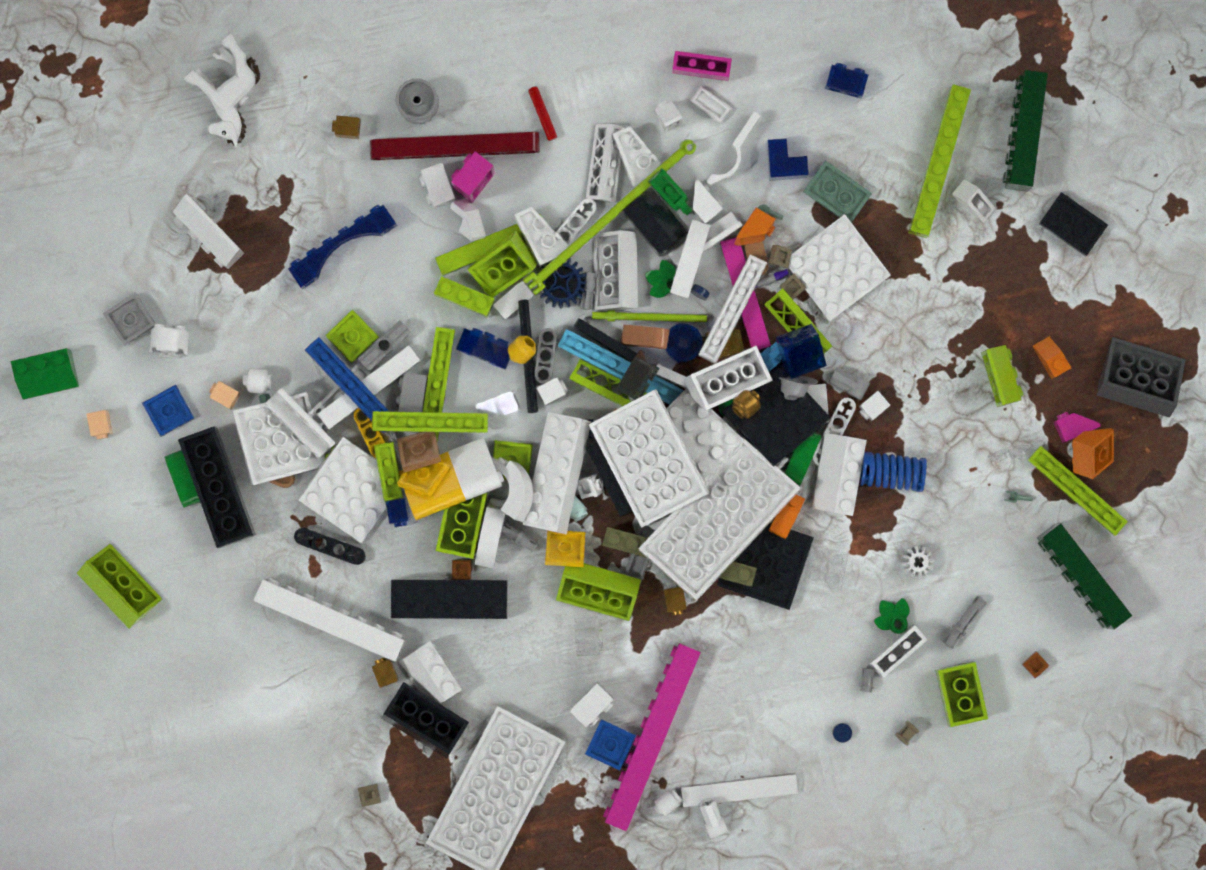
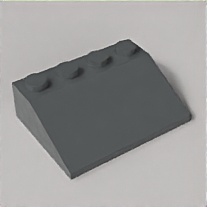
(1141, 377)

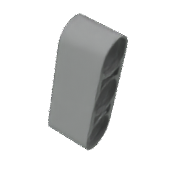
(545, 346)

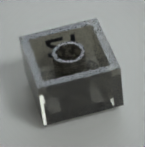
(638, 373)

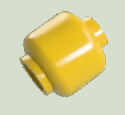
(522, 349)

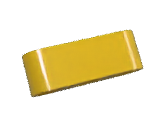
(363, 427)

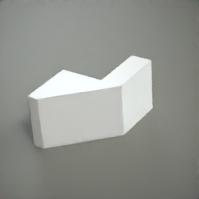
(471, 224)

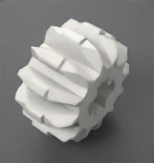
(911, 560)

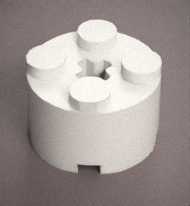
(169, 341)

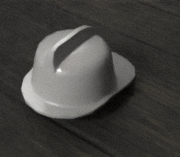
(796, 387)

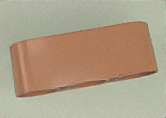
(645, 336)

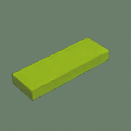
(388, 471)

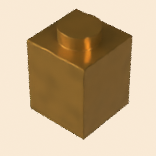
(346, 127)
(675, 600)
(384, 672)

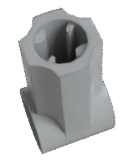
(851, 384)

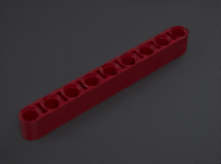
(454, 146)

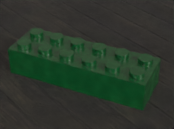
(1025, 131)
(1084, 576)

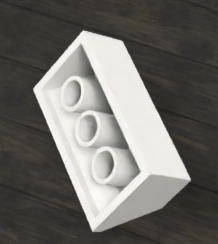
(207, 231)
(616, 270)
(728, 378)
(838, 474)

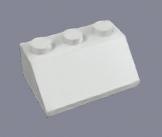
(431, 673)

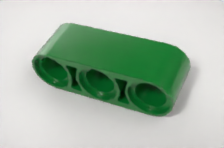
(801, 459)
(182, 478)

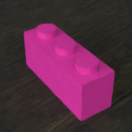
(701, 66)

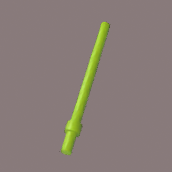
(611, 316)

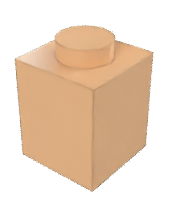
(224, 394)
(99, 424)

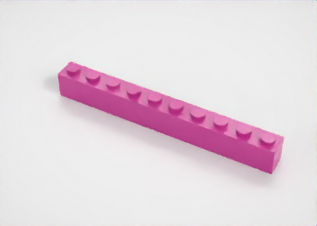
(652, 737)

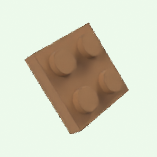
(418, 450)

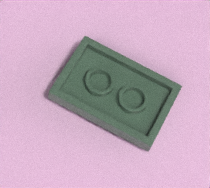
(837, 192)

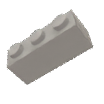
(412, 393)

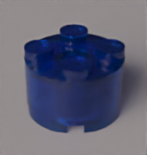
(694, 344)

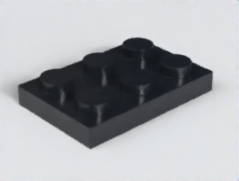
(1073, 224)

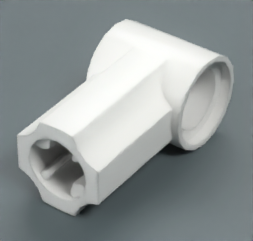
(713, 821)

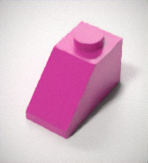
(1073, 425)

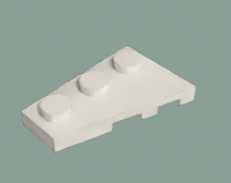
(635, 155)
(540, 237)

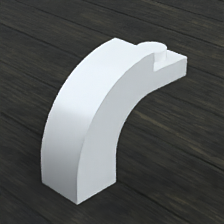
(520, 489)
(490, 534)

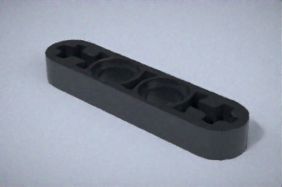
(605, 340)
(330, 544)

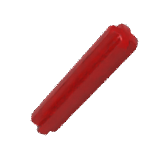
(542, 113)

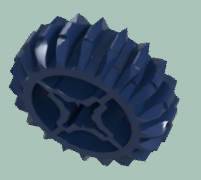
(571, 296)

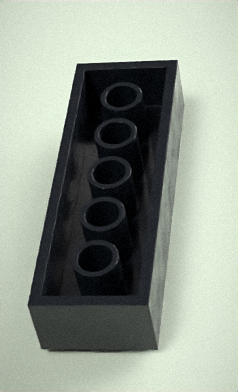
(216, 487)
(449, 599)

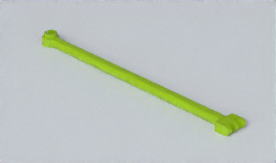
(605, 219)

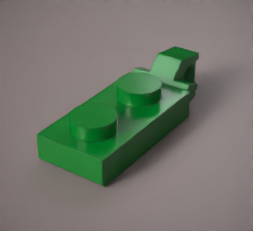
(670, 191)

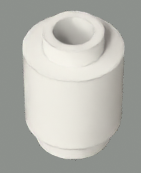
(667, 802)

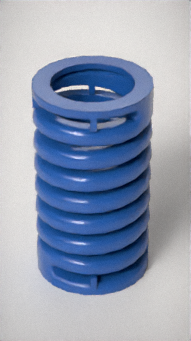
(902, 465)

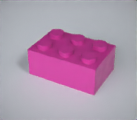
(472, 176)

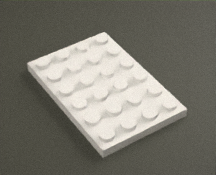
(648, 458)

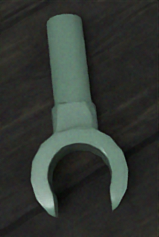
(766, 209)
(1014, 497)

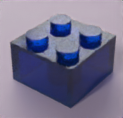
(801, 351)

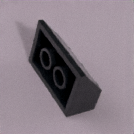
(655, 222)

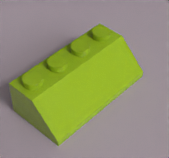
(119, 585)
(599, 590)

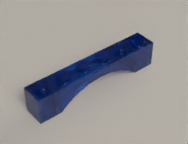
(374, 224)

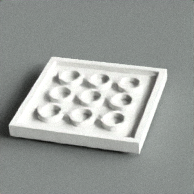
(837, 267)
(703, 433)
(270, 446)
(347, 490)

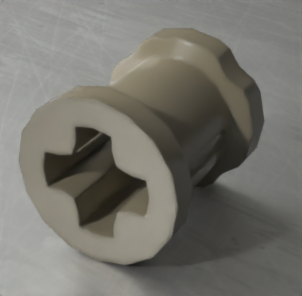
(907, 733)

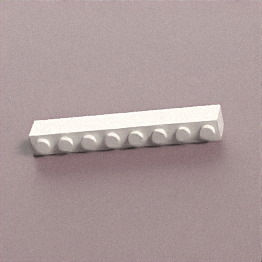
(330, 620)

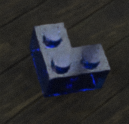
(784, 167)
(484, 347)

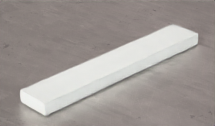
(732, 309)
(374, 382)
(740, 790)

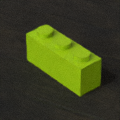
(464, 297)

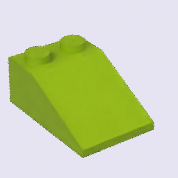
(503, 265)

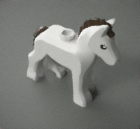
(230, 93)

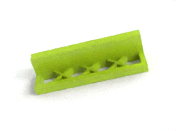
(797, 313)
(600, 390)

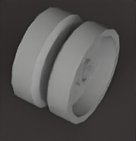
(422, 111)

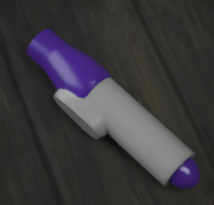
(772, 277)

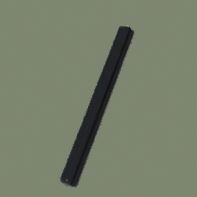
(529, 371)

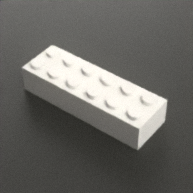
(557, 472)

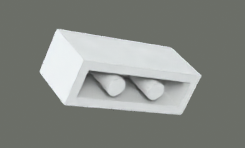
(898, 651)

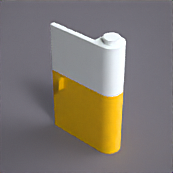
(468, 477)

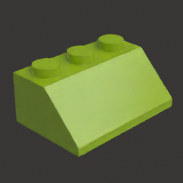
(1002, 375)

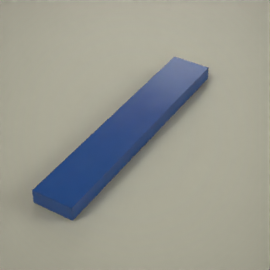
(344, 378)

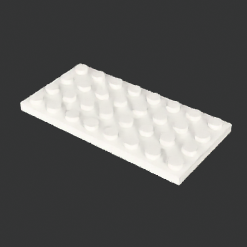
(715, 529)
(495, 791)

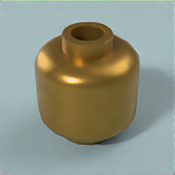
(746, 404)

